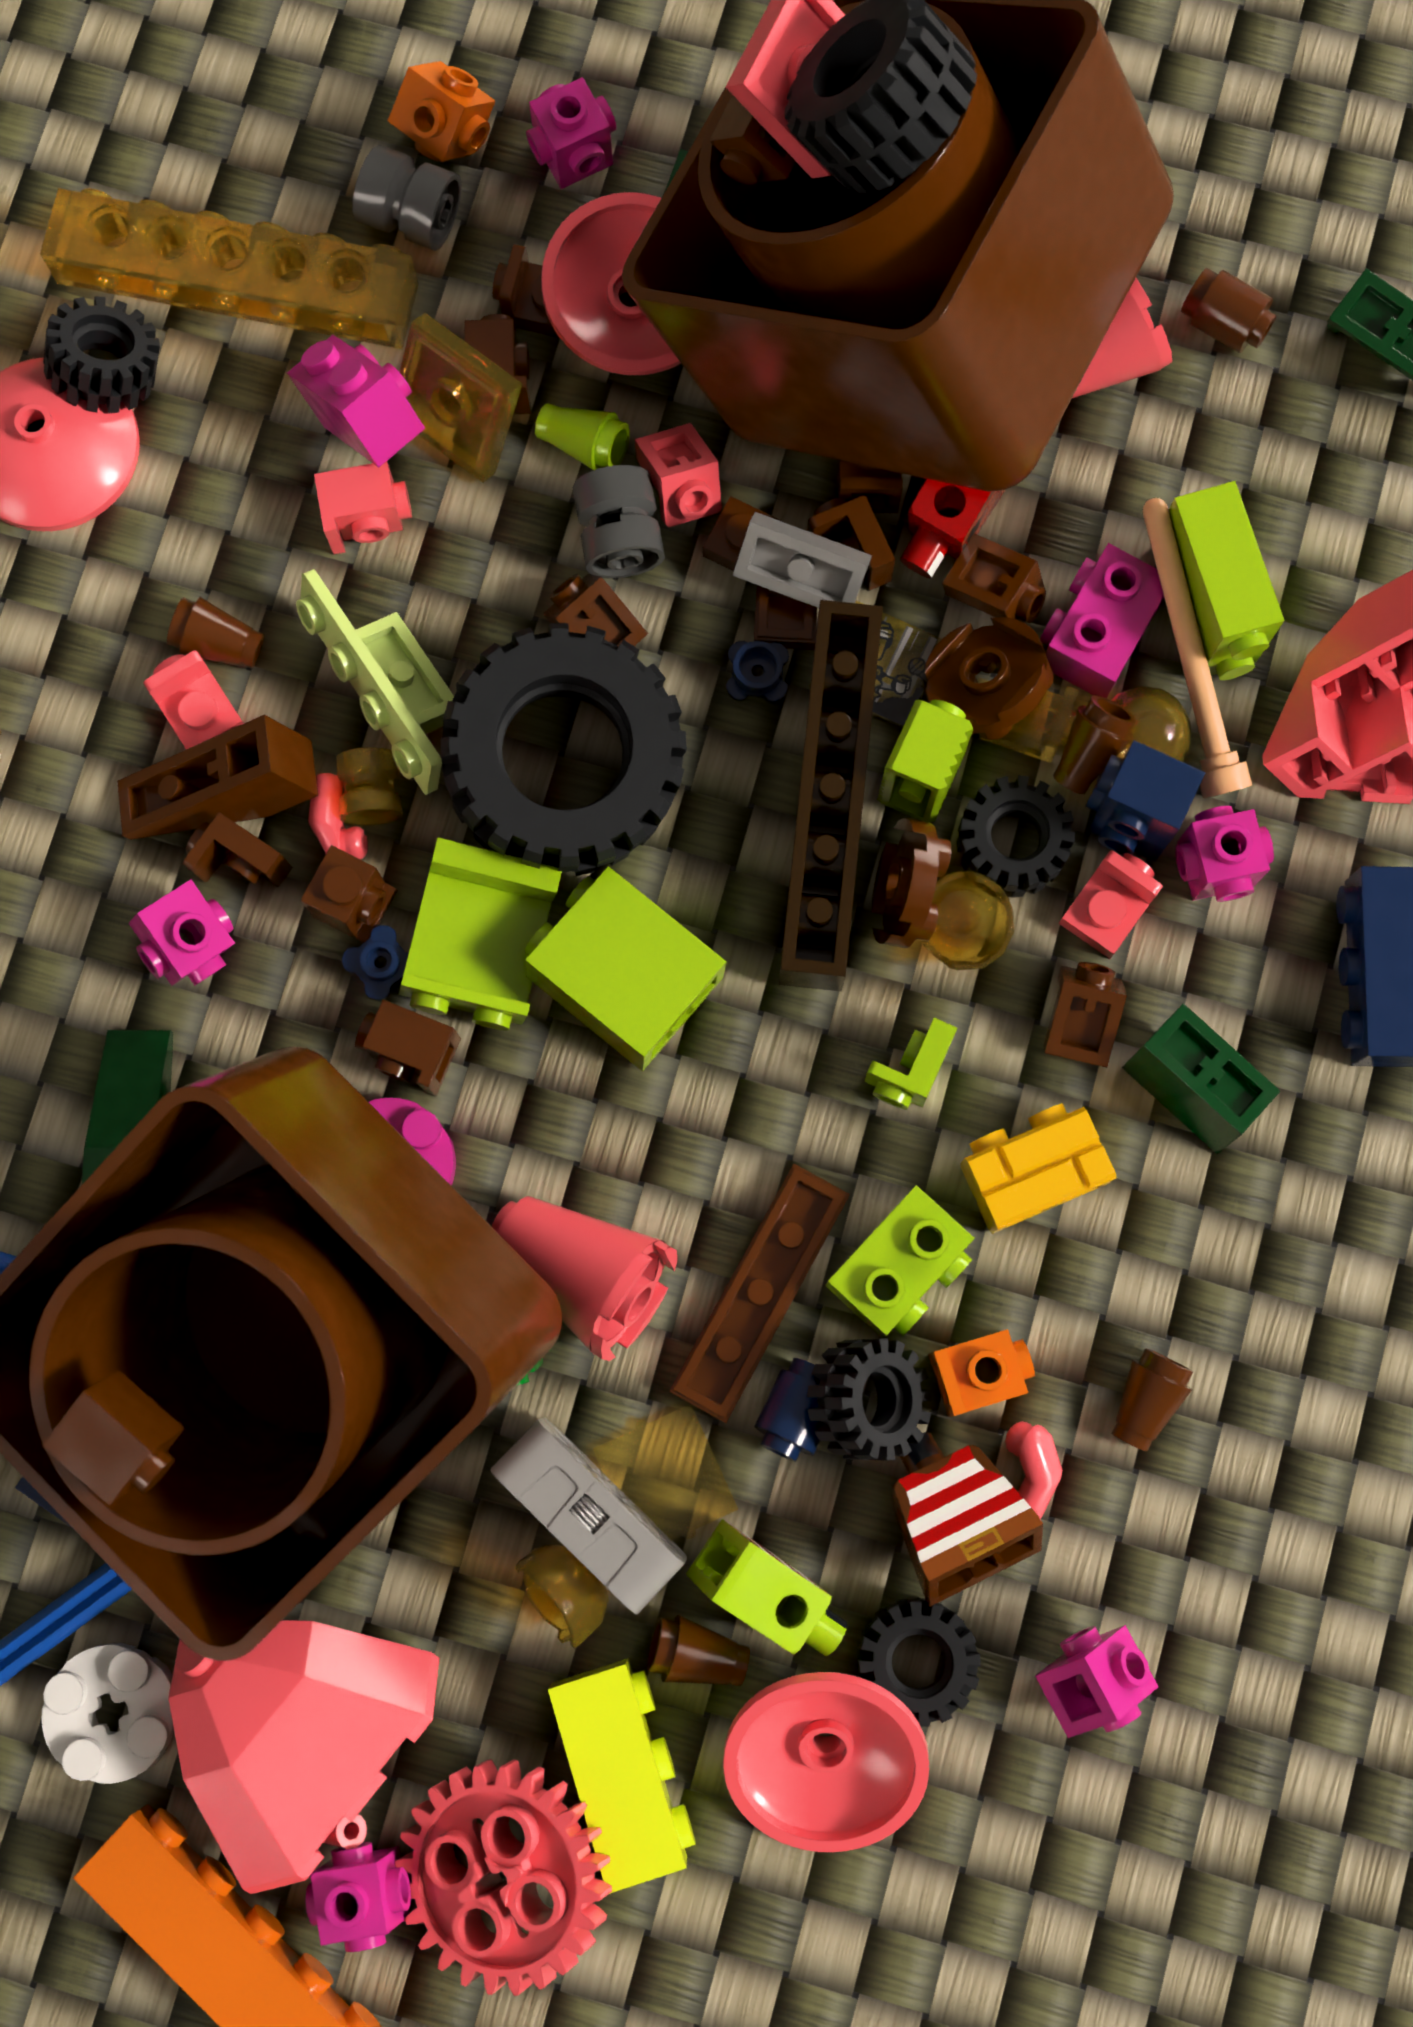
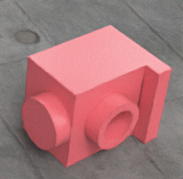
(361, 504)

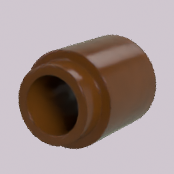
(1229, 310)

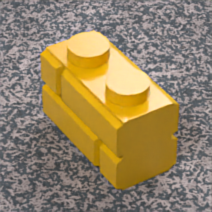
(1036, 1168)

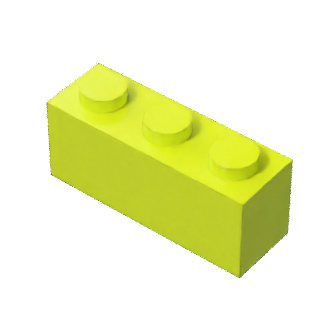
(622, 1773)

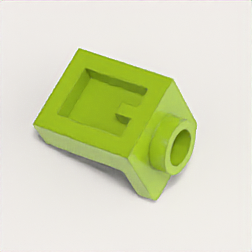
(924, 1058)

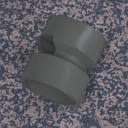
(397, 195)
(618, 511)

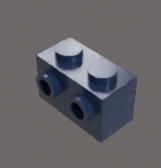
(1142, 800)

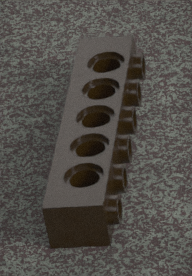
(831, 796)

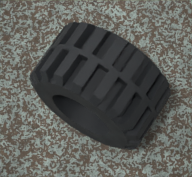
(880, 92)

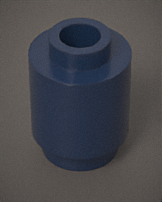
(786, 1415)

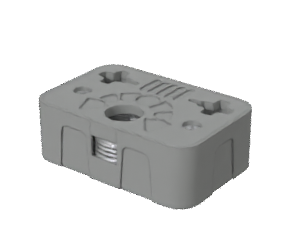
(589, 1514)

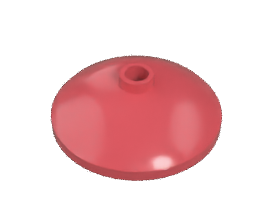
(585, 281)
(69, 465)
(820, 1788)

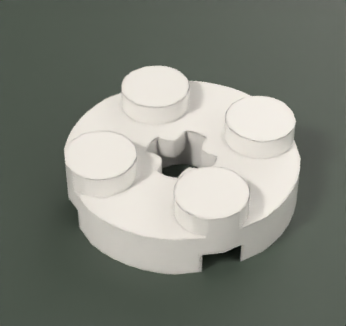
(75, 1693)

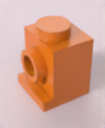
(957, 1377)

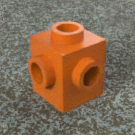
(442, 111)

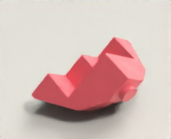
(1353, 705)
(294, 1739)

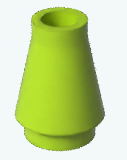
(584, 434)

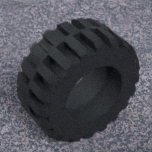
(580, 669)

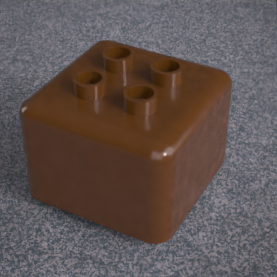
(930, 315)
(293, 1305)

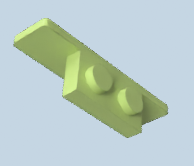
(389, 673)

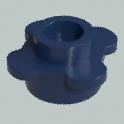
(757, 654)
(362, 962)

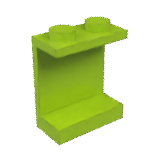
(474, 934)

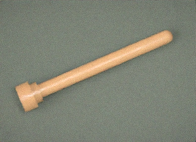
(1221, 767)

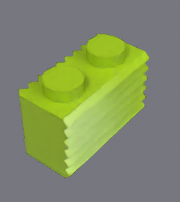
(925, 759)

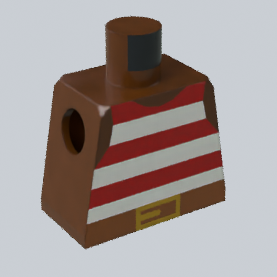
(960, 1518)

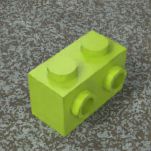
(901, 1263)

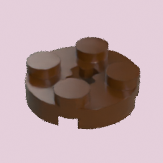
(1008, 697)
(908, 882)

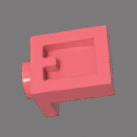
(682, 473)
(191, 699)
(1112, 902)

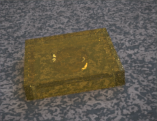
(458, 396)

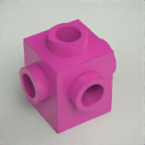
(571, 132)
(1210, 868)
(188, 913)
(1097, 1681)
(377, 1885)

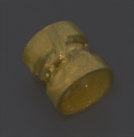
(368, 786)

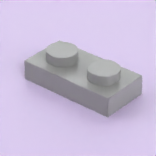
(799, 563)

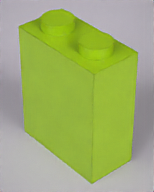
(1225, 578)
(623, 966)

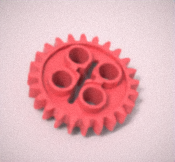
(553, 1855)

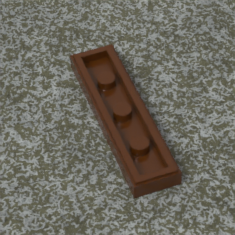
(759, 1293)

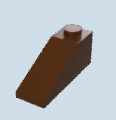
(237, 773)

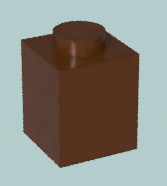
(115, 1438)

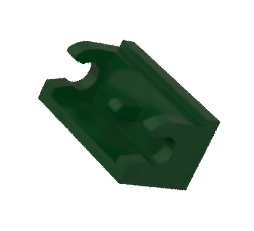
(1378, 320)
(1201, 1079)

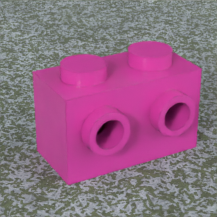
(357, 398)
(1104, 622)

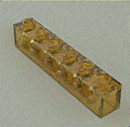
(137, 268)

